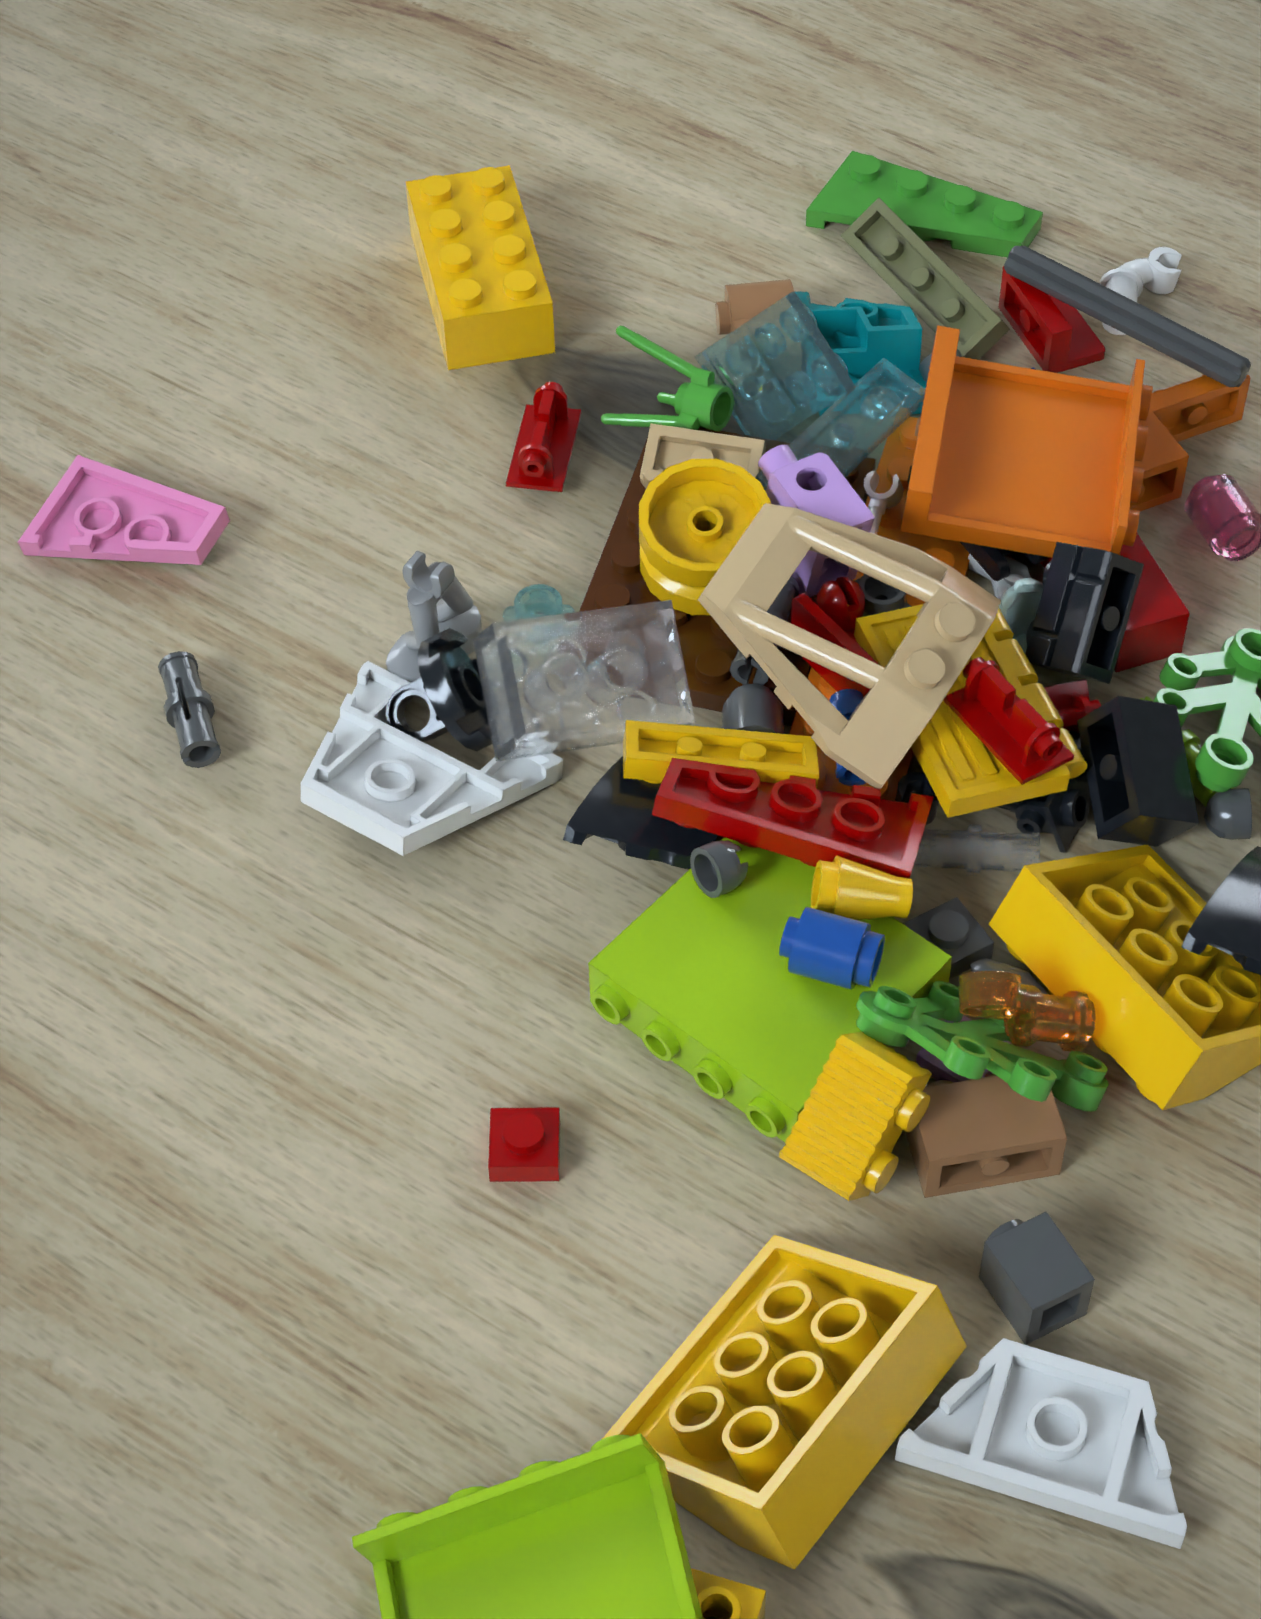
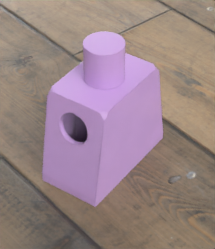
(820, 489)

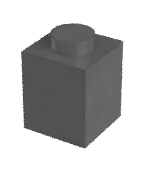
(1035, 1276)

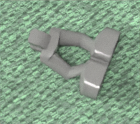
(435, 604)

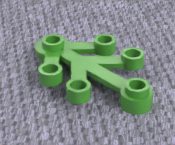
(1224, 756)
(978, 1045)

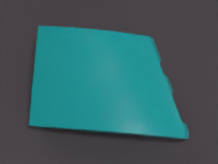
(867, 333)

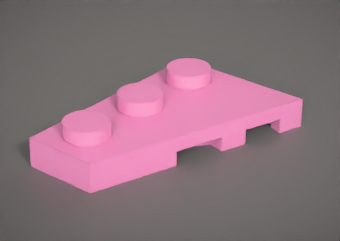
(122, 518)

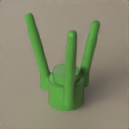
(696, 403)

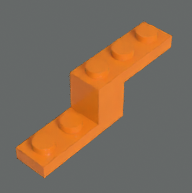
(1176, 416)

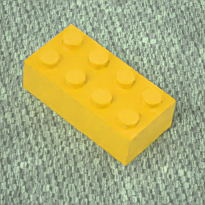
(480, 267)

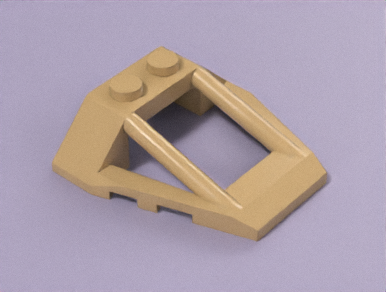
(918, 673)

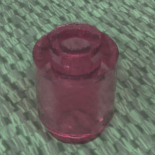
(1225, 517)

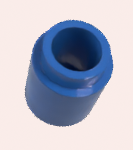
(832, 948)

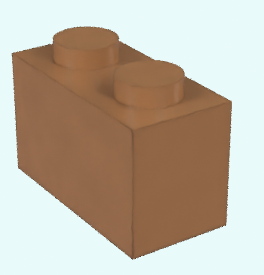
(984, 1137)

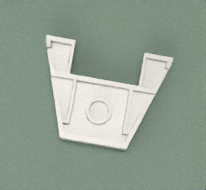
(402, 787)

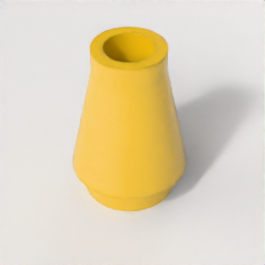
(859, 891)

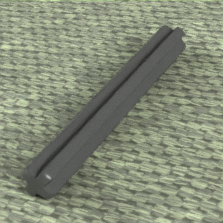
(1128, 316)

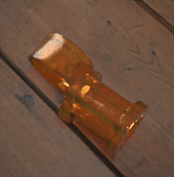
(1026, 1011)

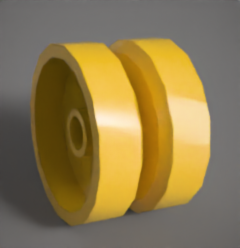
(691, 525)

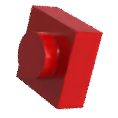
(524, 1144)

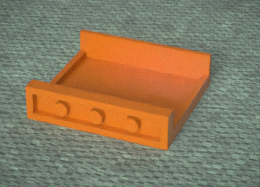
(1026, 456)

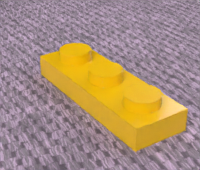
(774, 756)

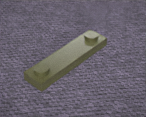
(923, 279)

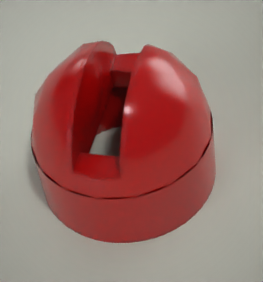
(834, 599)

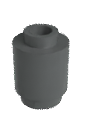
(753, 709)

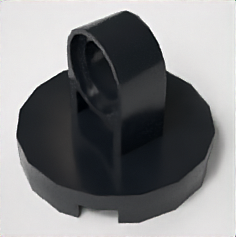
(451, 689)

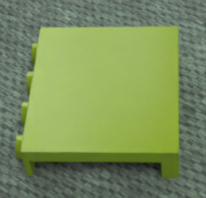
(718, 998)
(551, 1544)

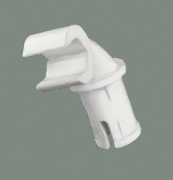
(1156, 273)

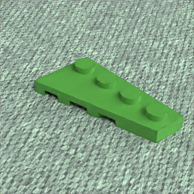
(926, 206)

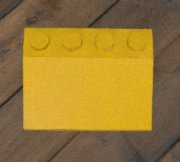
(1117, 934)
(793, 1393)

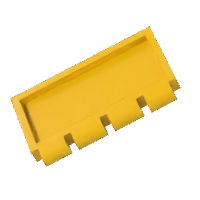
(952, 757)

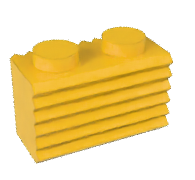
(857, 1116)

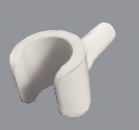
(880, 502)

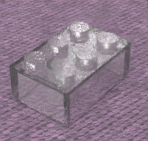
(580, 677)

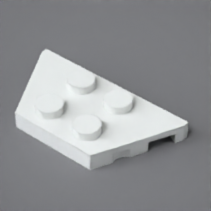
(1055, 1439)

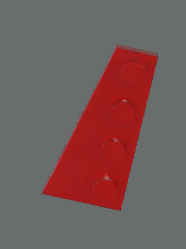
(794, 816)

